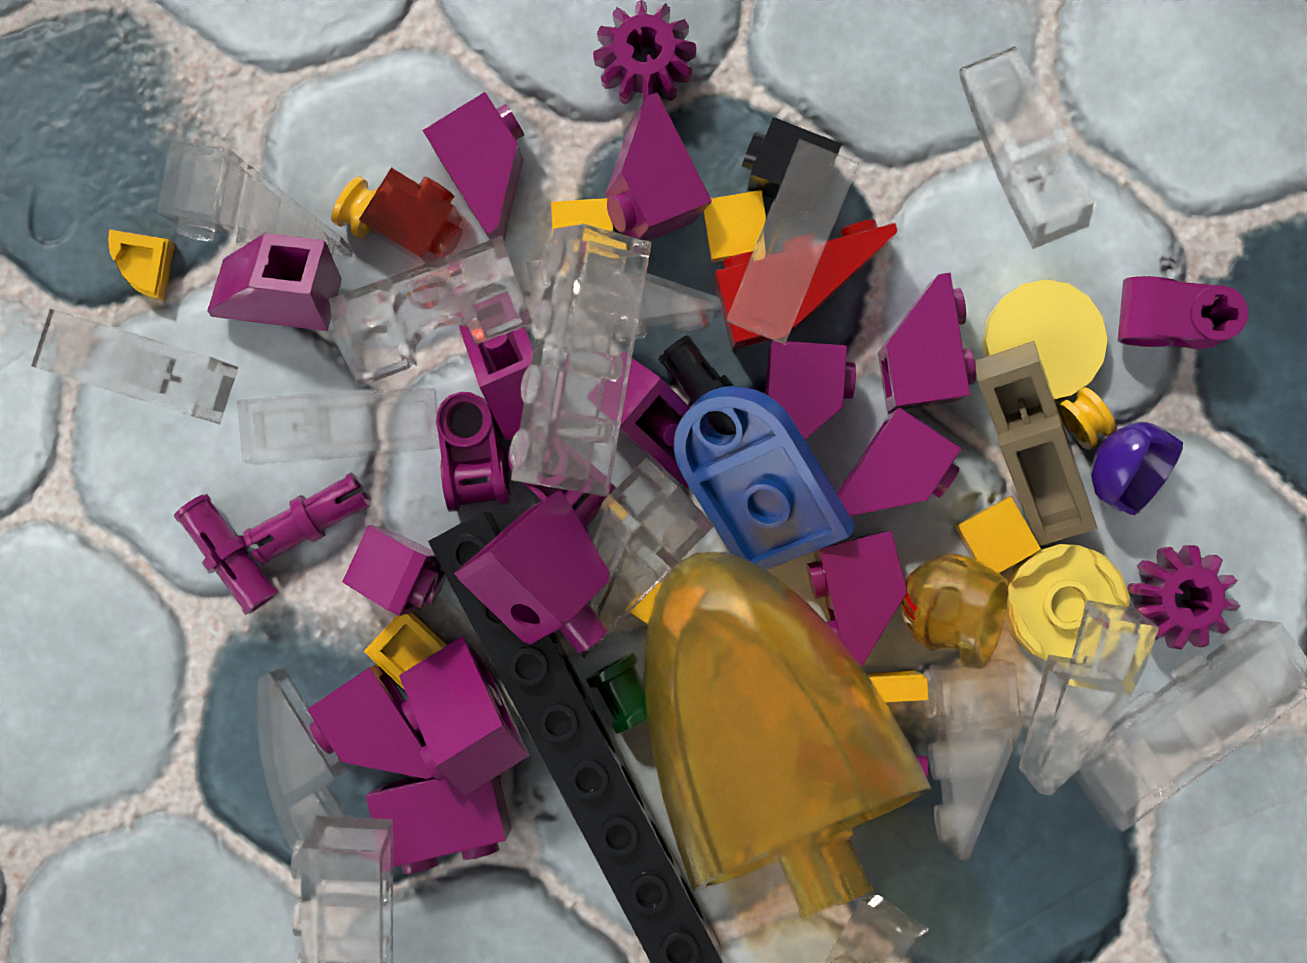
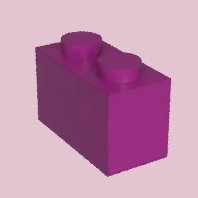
(461, 718)
(439, 820)

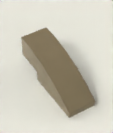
(1035, 443)

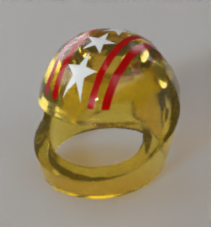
(957, 606)

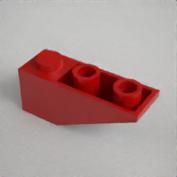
(838, 264)

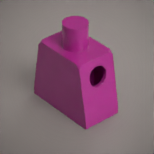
(541, 575)

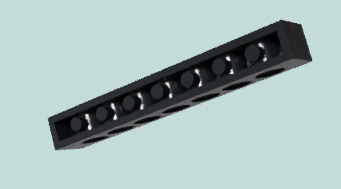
(586, 769)

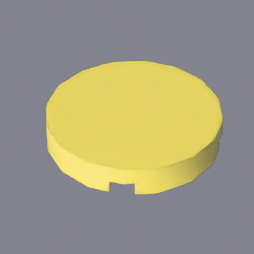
(1061, 323)
(1051, 595)

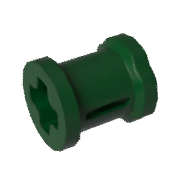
(622, 692)

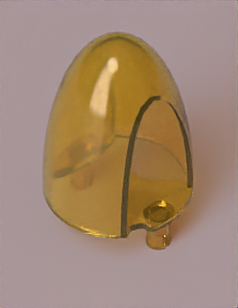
(766, 733)

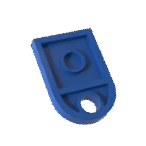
(761, 481)

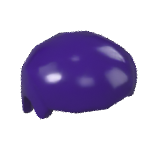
(1134, 465)

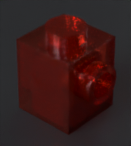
(414, 217)

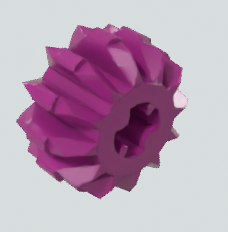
(638, 32)
(1205, 601)

